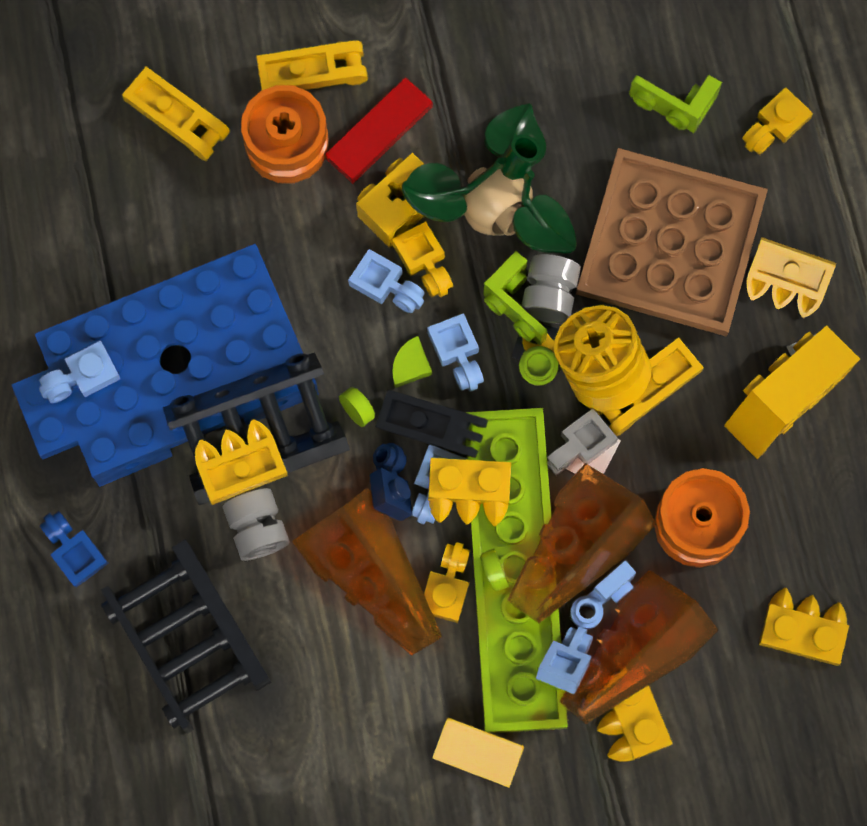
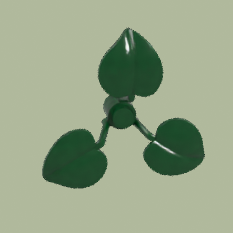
(520, 143)

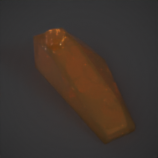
(587, 536)
(367, 561)
(649, 638)

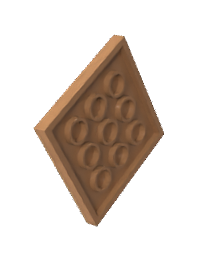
(672, 242)

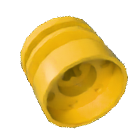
(602, 358)

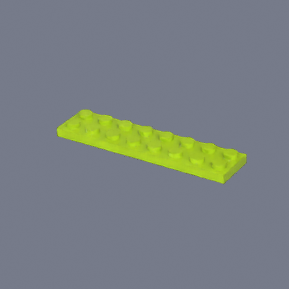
(509, 639)

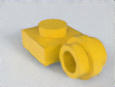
(781, 116)
(420, 251)
(446, 593)

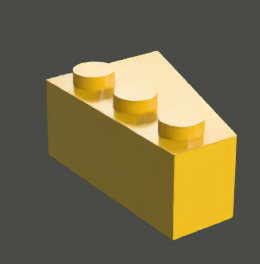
(790, 389)

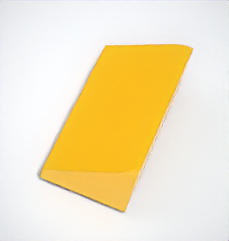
(478, 752)

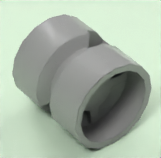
(551, 283)
(256, 524)

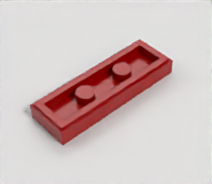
(379, 130)

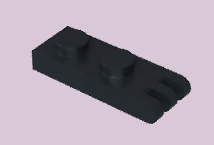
(429, 423)

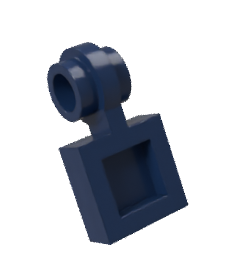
(389, 491)

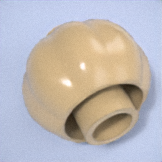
(494, 203)

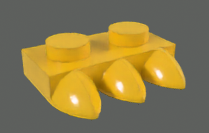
(789, 273)
(240, 465)
(469, 485)
(804, 630)
(640, 725)

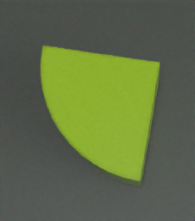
(410, 363)

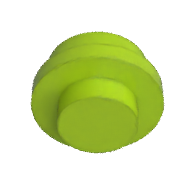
(538, 365)

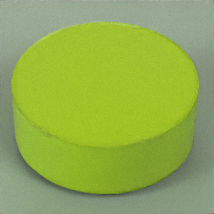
(357, 406)
(494, 570)

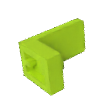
(678, 113)
(511, 278)

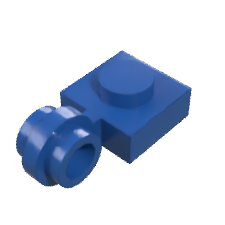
(77, 556)

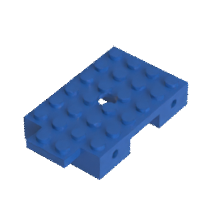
(217, 311)

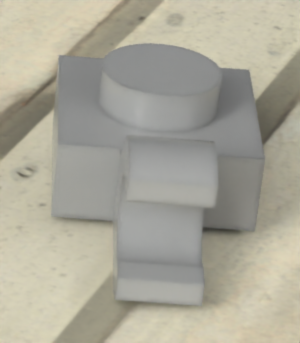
(584, 439)

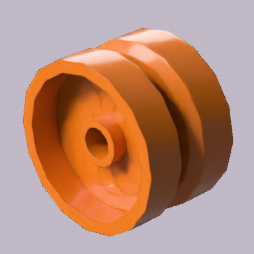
(285, 133)
(716, 499)

